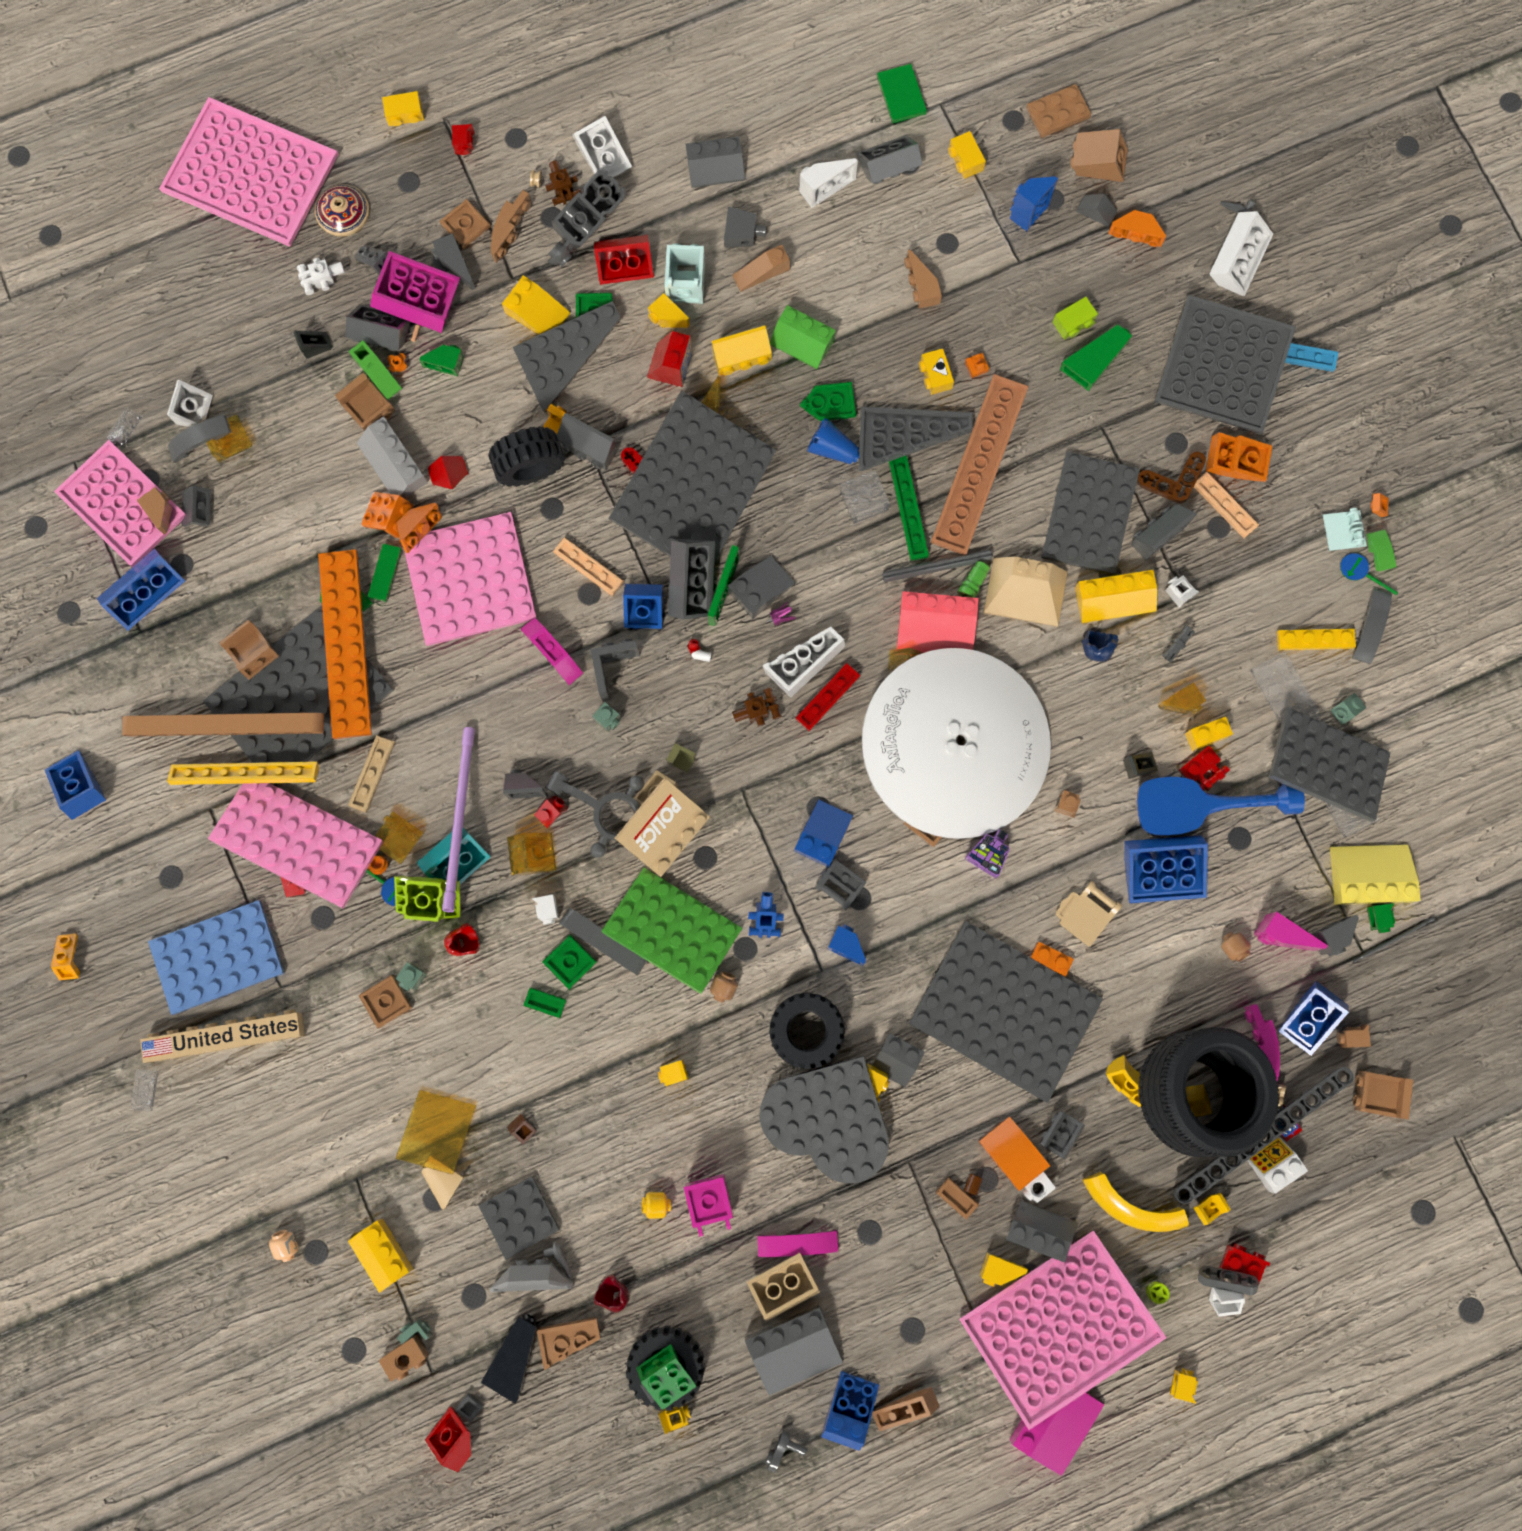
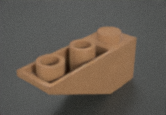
(925, 284)

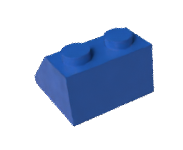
(643, 606)
(847, 945)

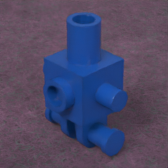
(765, 917)

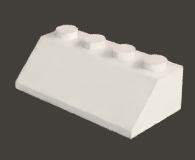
(1241, 252)

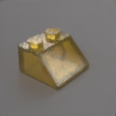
(531, 853)

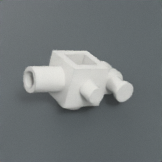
(318, 274)

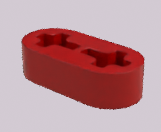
(628, 463)

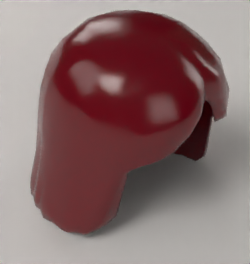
(605, 1292)

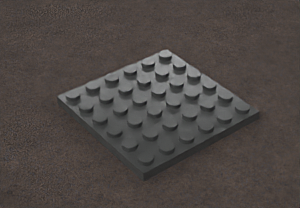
(1225, 364)

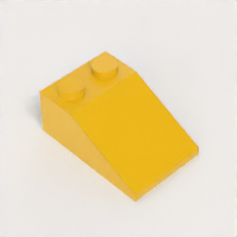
(534, 307)

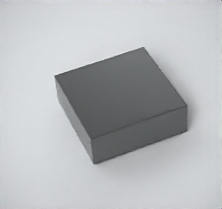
(469, 1407)

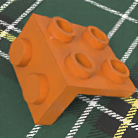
(385, 511)

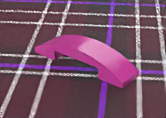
(797, 1243)

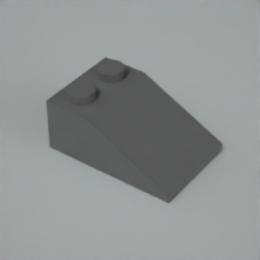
(760, 586)

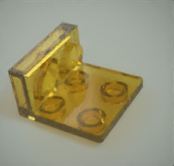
(231, 444)

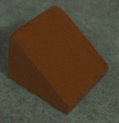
(521, 1128)

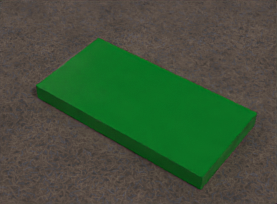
(722, 588)

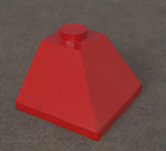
(450, 1441)

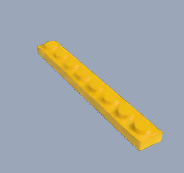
(243, 773)

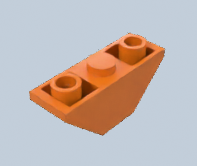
(1138, 228)
(416, 524)

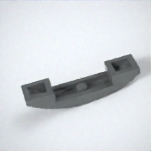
(197, 435)
(1373, 627)

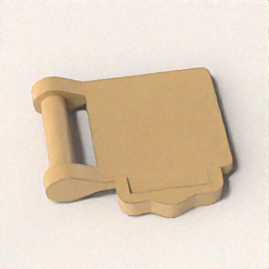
(1085, 917)

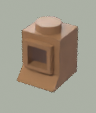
(1068, 803)
(1354, 1037)

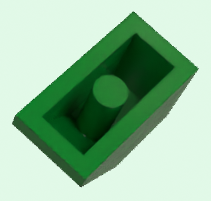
(443, 359)

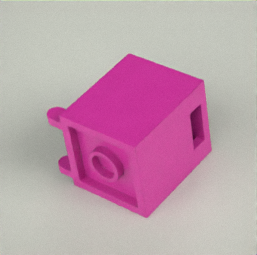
(709, 1202)

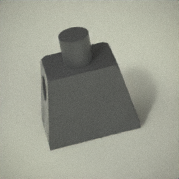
(742, 228)

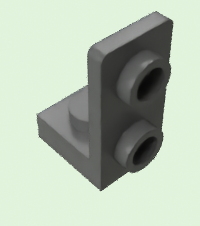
(371, 257)

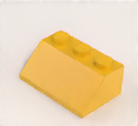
(741, 351)
(380, 1255)

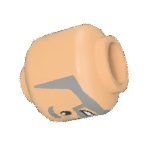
(283, 1245)

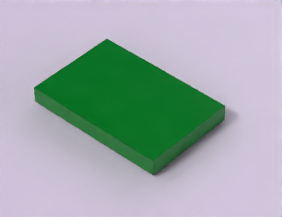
(901, 93)

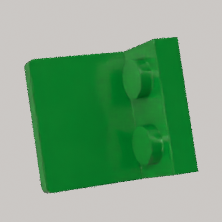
(665, 1377)

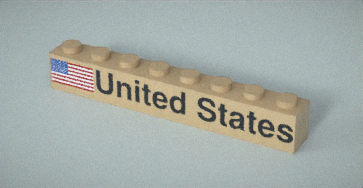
(223, 1037)

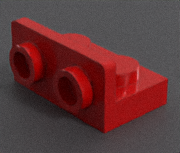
(1238, 1260)

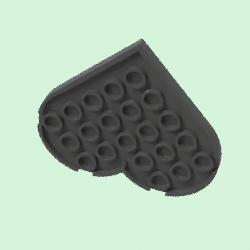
(831, 1117)

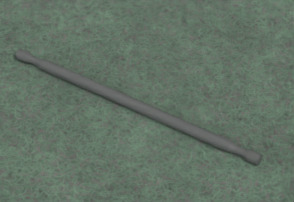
(1393, 939)

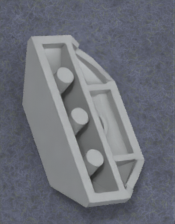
(532, 1276)

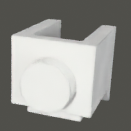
(1178, 597)
(546, 909)
(1226, 1302)

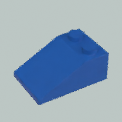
(74, 785)
(823, 833)
(1314, 1018)

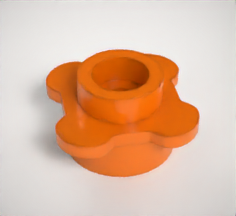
(401, 366)

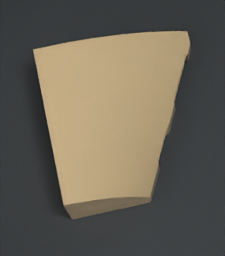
(442, 1185)

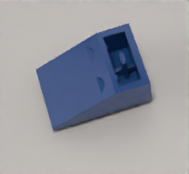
(850, 1411)

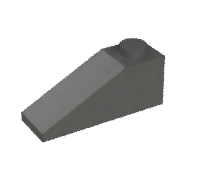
(451, 258)

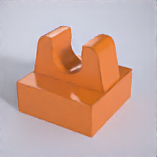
(977, 365)

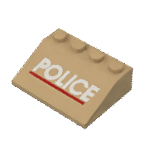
(662, 827)

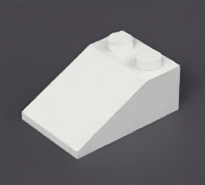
(602, 148)
(826, 179)

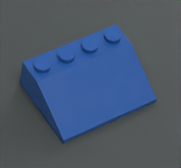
(1166, 869)

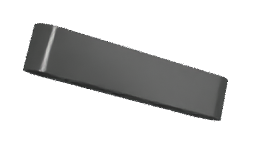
(593, 935)

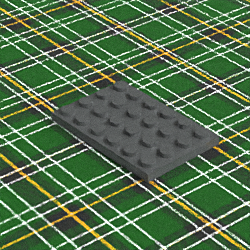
(1090, 513)
(1329, 764)

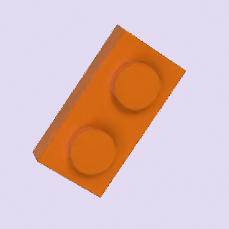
(1052, 958)

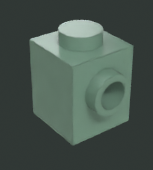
(607, 717)
(410, 977)

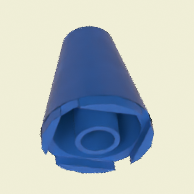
(833, 444)

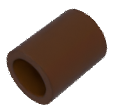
(973, 1184)

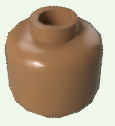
(1236, 946)
(723, 986)

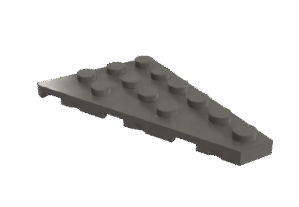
(558, 354)

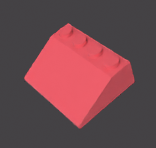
(936, 621)

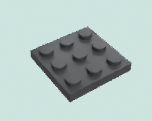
(519, 1217)

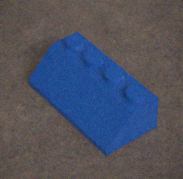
(140, 589)

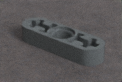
(1236, 1277)

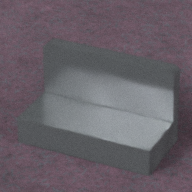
(196, 506)

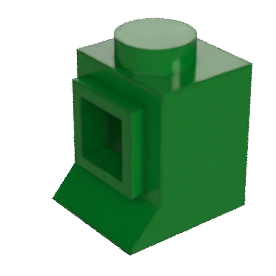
(1381, 917)

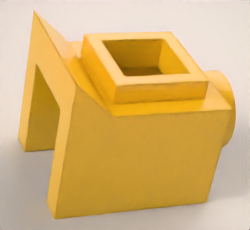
(1184, 1385)
(667, 1425)

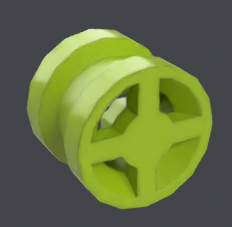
(1162, 1294)

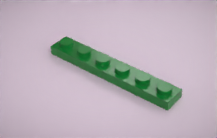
(908, 509)

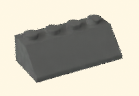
(691, 578)

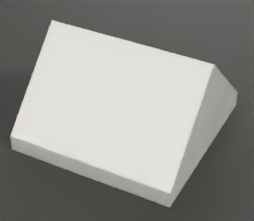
(188, 404)

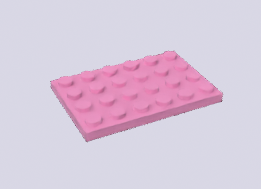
(106, 498)

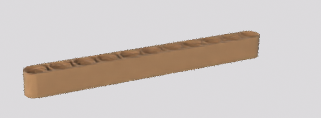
(223, 724)

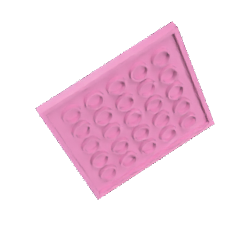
(470, 579)

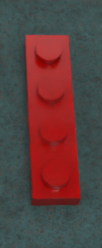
(827, 697)

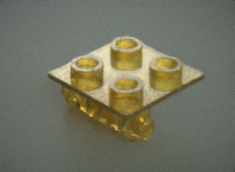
(398, 837)

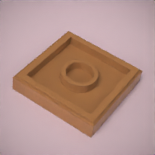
(465, 223)
(385, 1001)

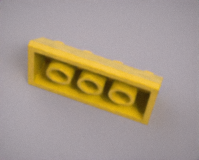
(1117, 596)

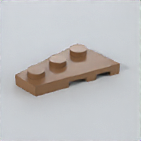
(563, 1339)

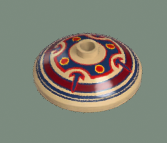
(345, 218)

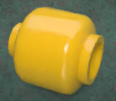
(655, 1205)

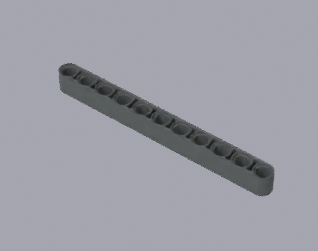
(1288, 1120)

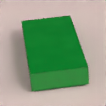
(545, 1002)

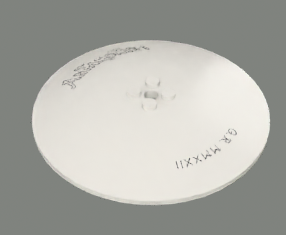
(915, 753)

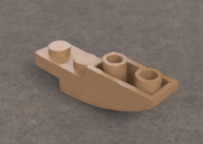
(504, 227)

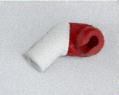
(696, 652)

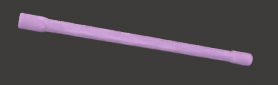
(450, 895)

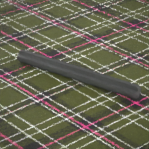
(938, 565)

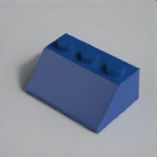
(1032, 200)

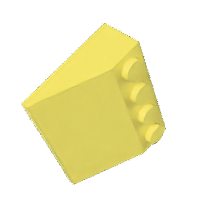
(1374, 875)

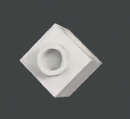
(1047, 1187)

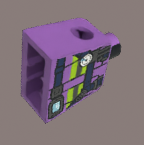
(990, 853)

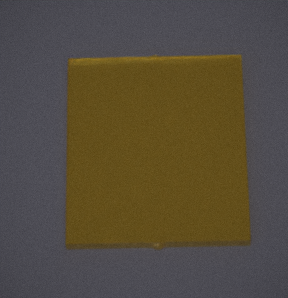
(435, 1132)

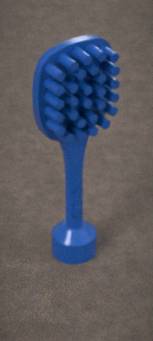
(1180, 805)

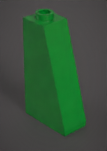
(1095, 358)

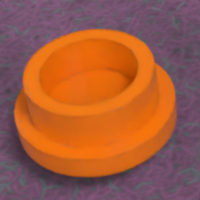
(378, 865)

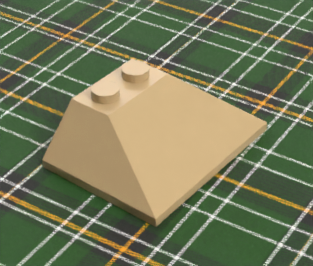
(1026, 590)

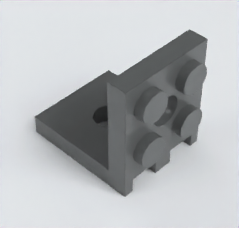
(609, 653)

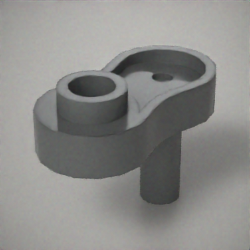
(773, 1459)

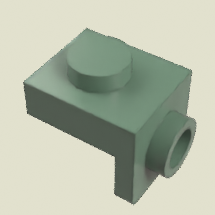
(1348, 709)
(409, 1330)

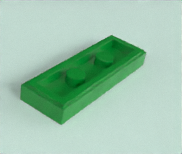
(384, 572)

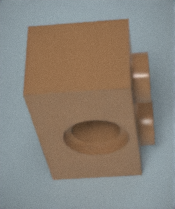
(392, 1361)

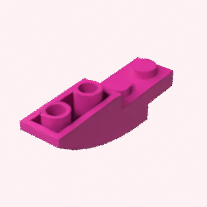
(1265, 1034)

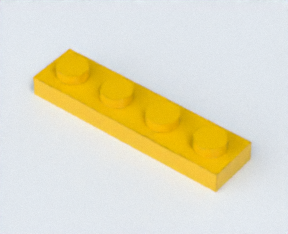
(1316, 639)

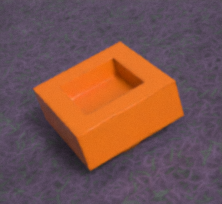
(1380, 505)

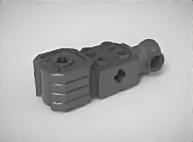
(584, 214)

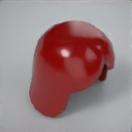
(469, 937)

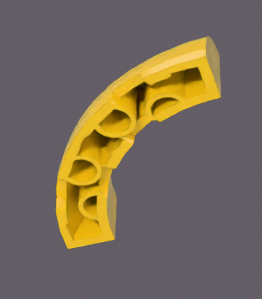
(1127, 1079)
(1121, 1210)

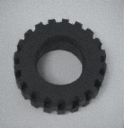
(526, 456)
(833, 1023)
(658, 1339)

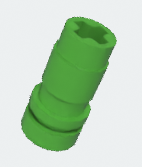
(974, 580)

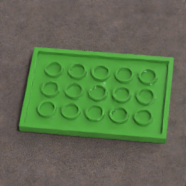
(672, 930)

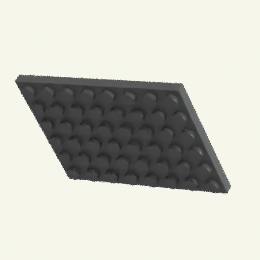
(692, 478)
(289, 685)
(1006, 1011)

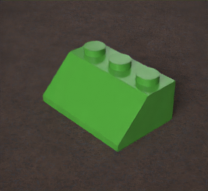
(802, 337)

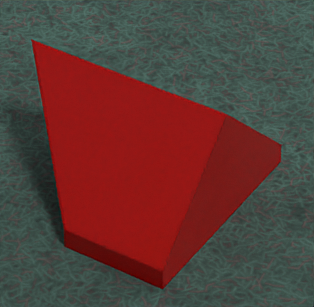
(447, 471)

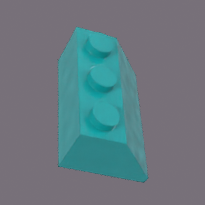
(471, 857)

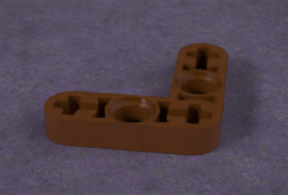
(1174, 486)

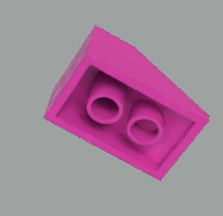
(1282, 932)

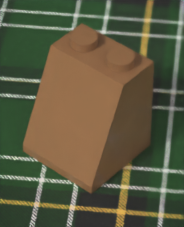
(1100, 155)

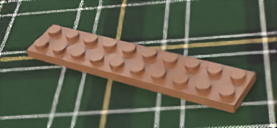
(979, 465)

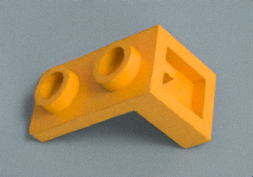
(63, 956)

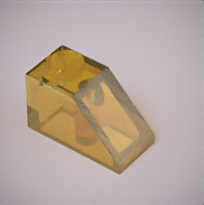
(1184, 701)

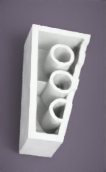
(802, 663)

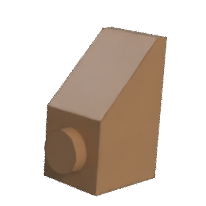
(157, 508)

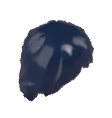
(1099, 645)

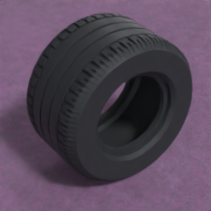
(1247, 1087)

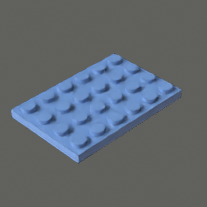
(216, 957)

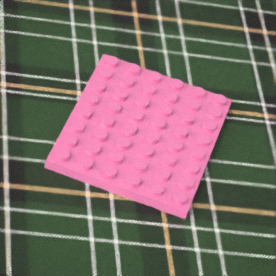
(249, 171)
(1062, 1330)

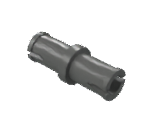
(1178, 643)

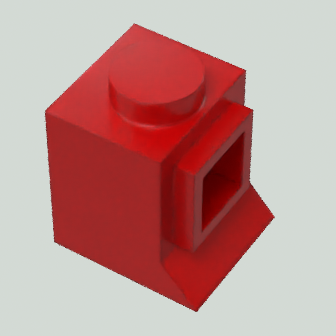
(462, 138)

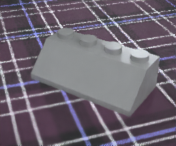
(390, 459)

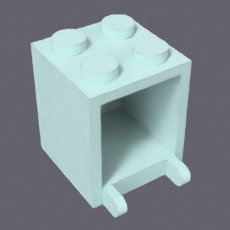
(685, 285)

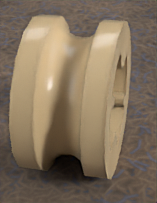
(536, 178)

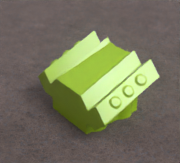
(423, 898)

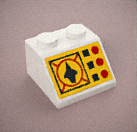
(1277, 1165)

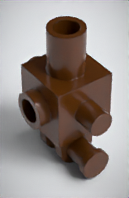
(561, 183)
(756, 708)

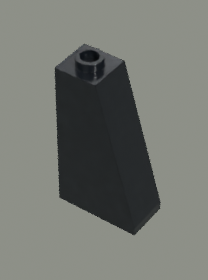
(510, 1364)

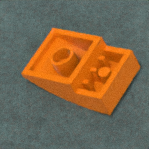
(1238, 457)
(1014, 1153)

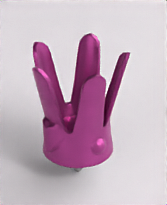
(776, 614)

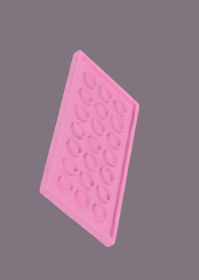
(296, 841)

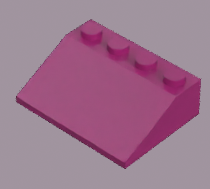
(414, 291)
(1060, 1435)

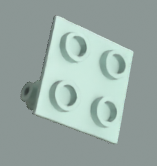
(1344, 530)

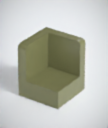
(681, 758)

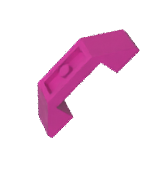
(552, 651)

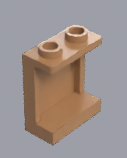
(364, 402)
(249, 649)
(1383, 1095)

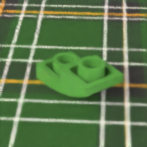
(1382, 550)

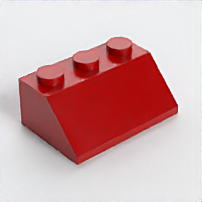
(623, 259)

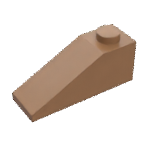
(763, 268)
(906, 1409)

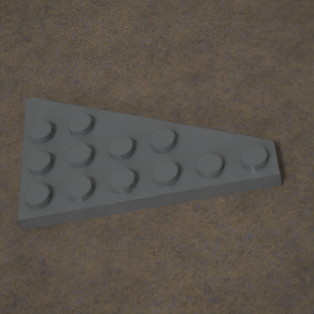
(900, 432)

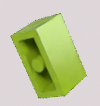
(1075, 318)

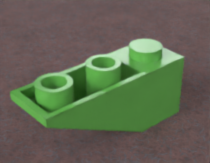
(375, 370)

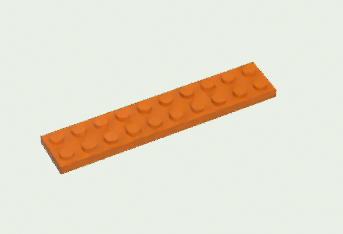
(345, 644)

